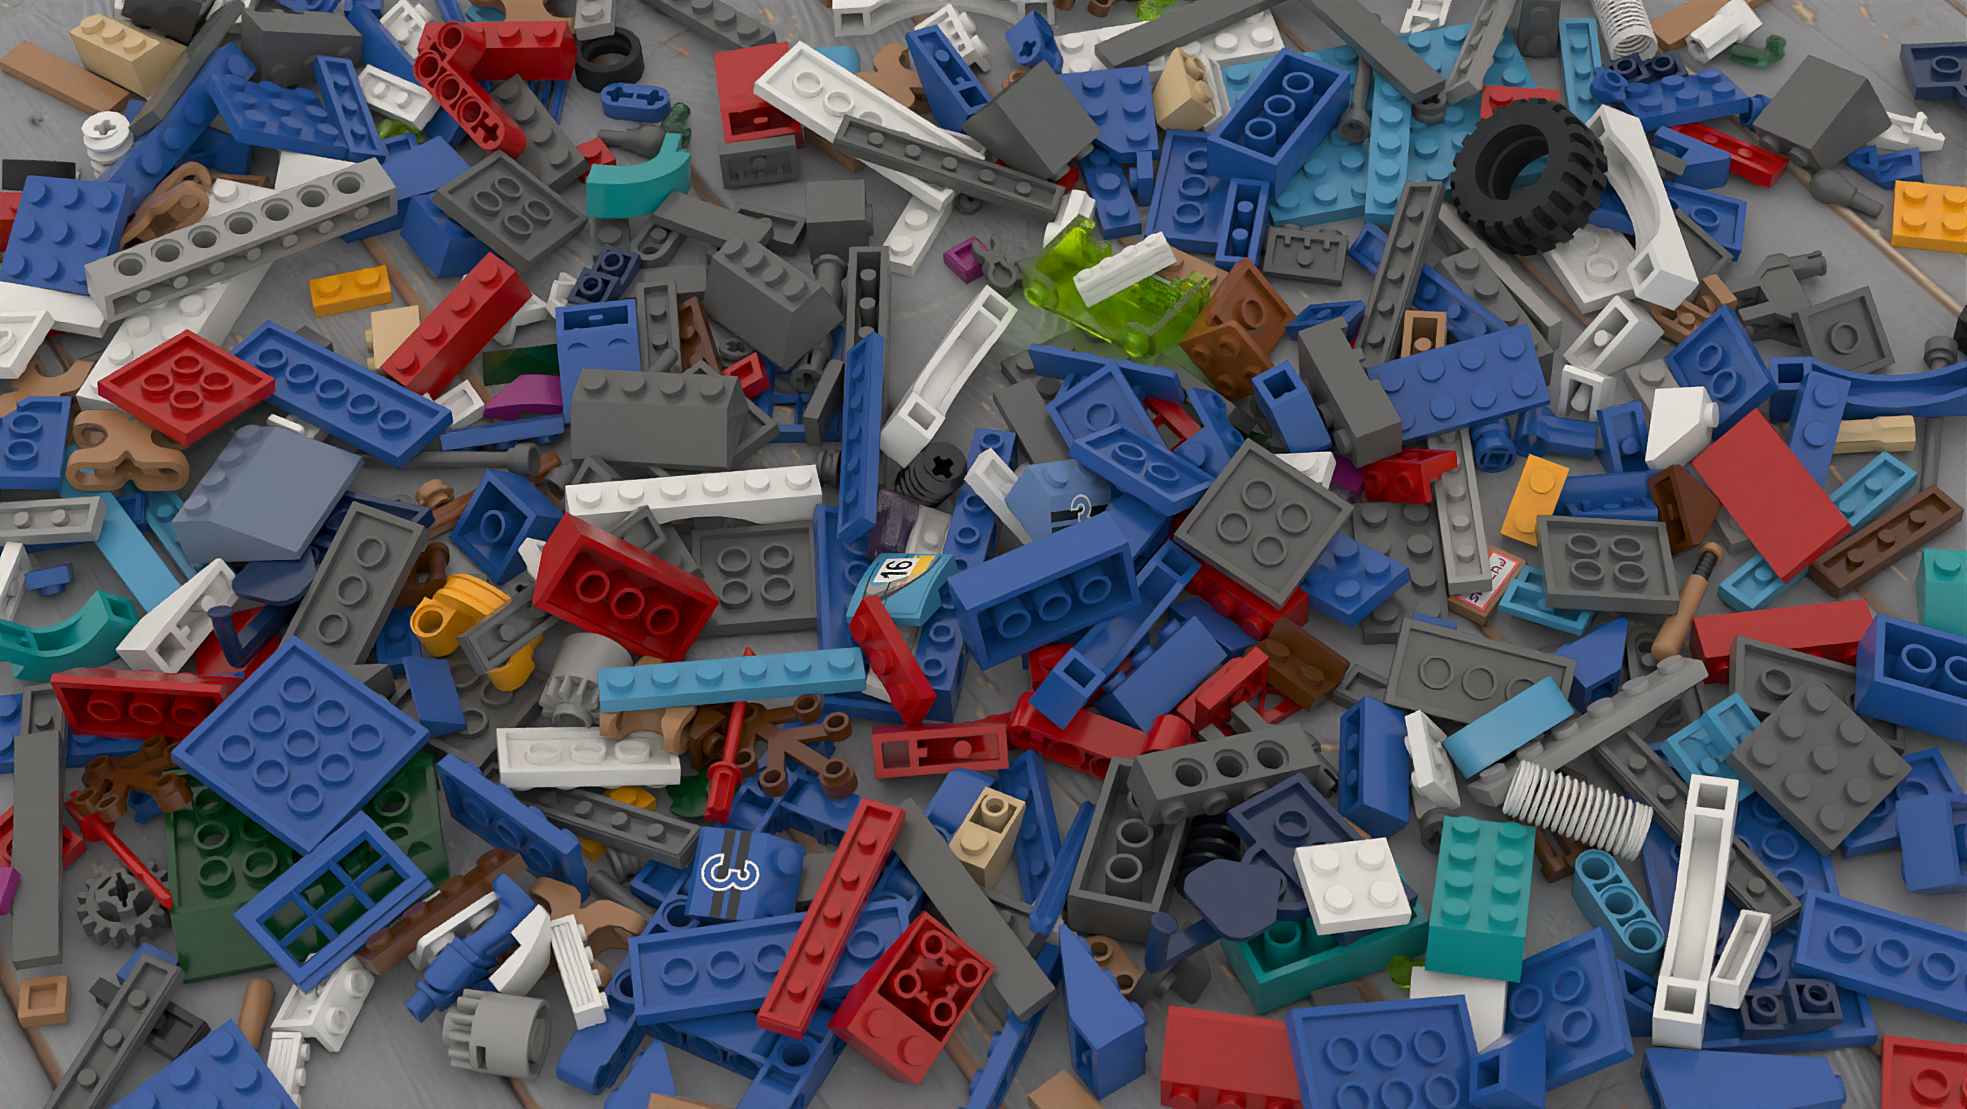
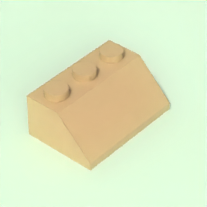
(125, 53)

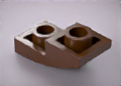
(709, 734)

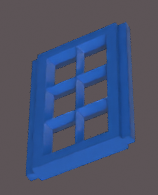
(795, 432)
(306, 871)

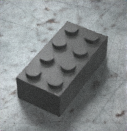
(1124, 865)

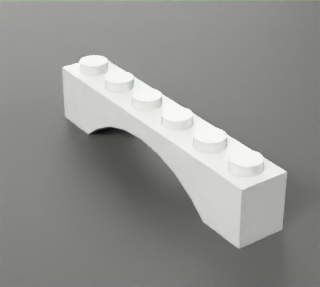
(870, 16)
(1661, 263)
(943, 376)
(750, 495)
(1696, 913)

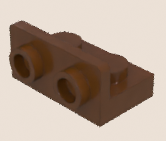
(1301, 664)

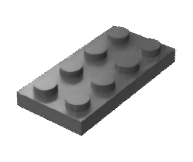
(548, 150)
(1412, 538)
(357, 584)
(1464, 674)
(1770, 674)

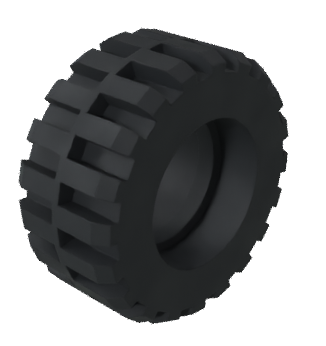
(1559, 198)

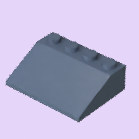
(264, 497)

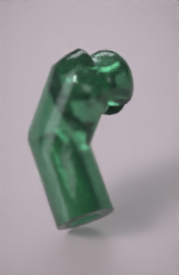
(1760, 56)
(675, 120)

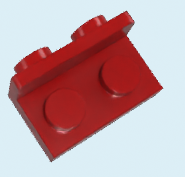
(1407, 475)
(1233, 683)

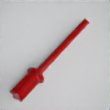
(725, 774)
(96, 830)

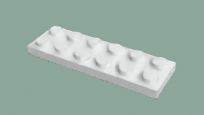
(1236, 44)
(821, 94)

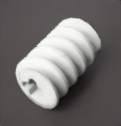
(106, 139)

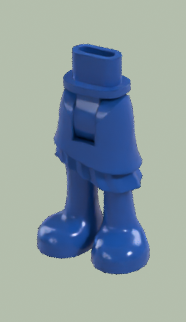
(469, 958)

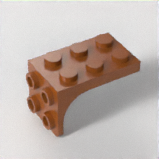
(1237, 331)

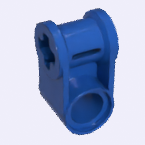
(1034, 41)

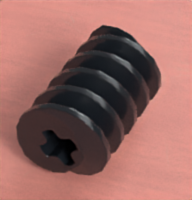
(933, 474)
(1208, 840)

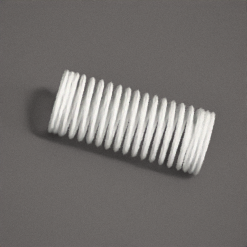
(1611, 40)
(1631, 832)

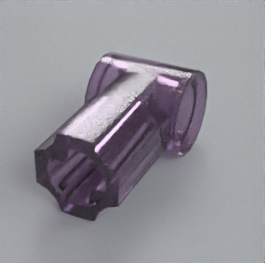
(893, 522)

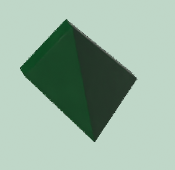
(509, 364)

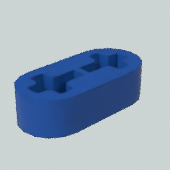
(635, 102)

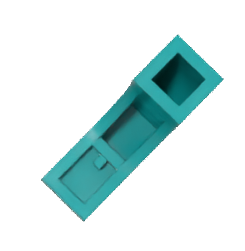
(639, 187)
(80, 641)

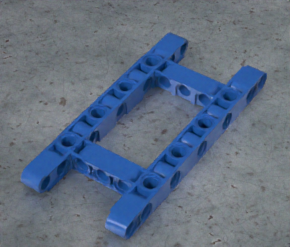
(733, 1039)

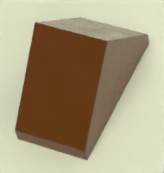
(1683, 506)

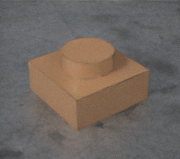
(1715, 294)
(44, 1001)

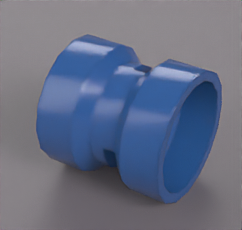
(1493, 446)

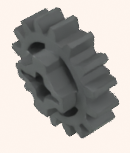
(121, 906)

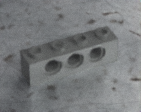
(1218, 772)

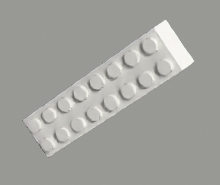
(205, 312)

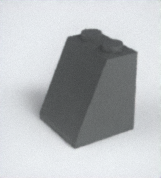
(1821, 115)
(1035, 125)

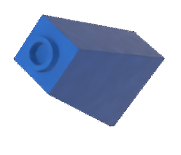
(414, 173)
(1738, 1080)

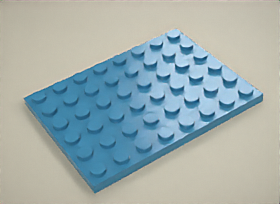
(1335, 175)

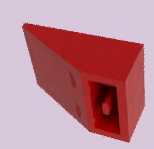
(742, 111)
(912, 999)

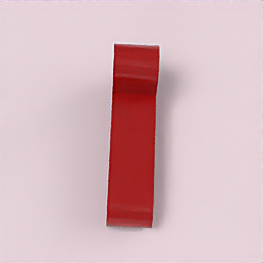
(444, 73)
(1090, 738)

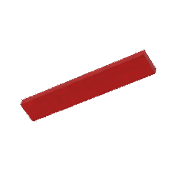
(831, 919)

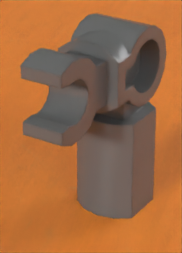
(996, 270)

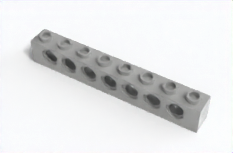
(240, 240)

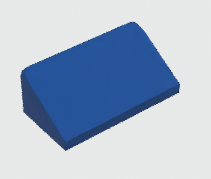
(1225, 632)
(434, 695)

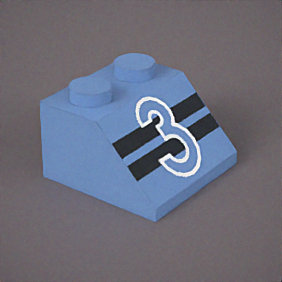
(1056, 496)

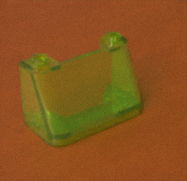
(1137, 319)

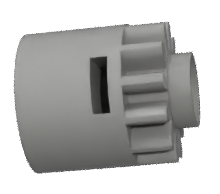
(572, 687)
(498, 1033)

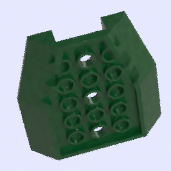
(221, 878)

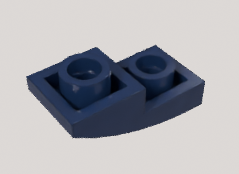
(1648, 70)
(607, 278)
(1790, 1011)

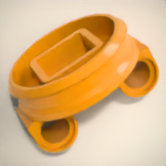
(458, 608)

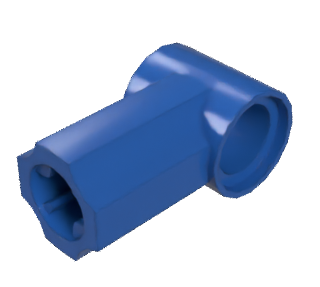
(1543, 432)

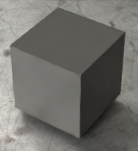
(837, 217)

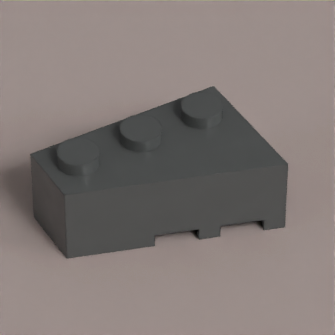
(286, 44)
(1345, 398)

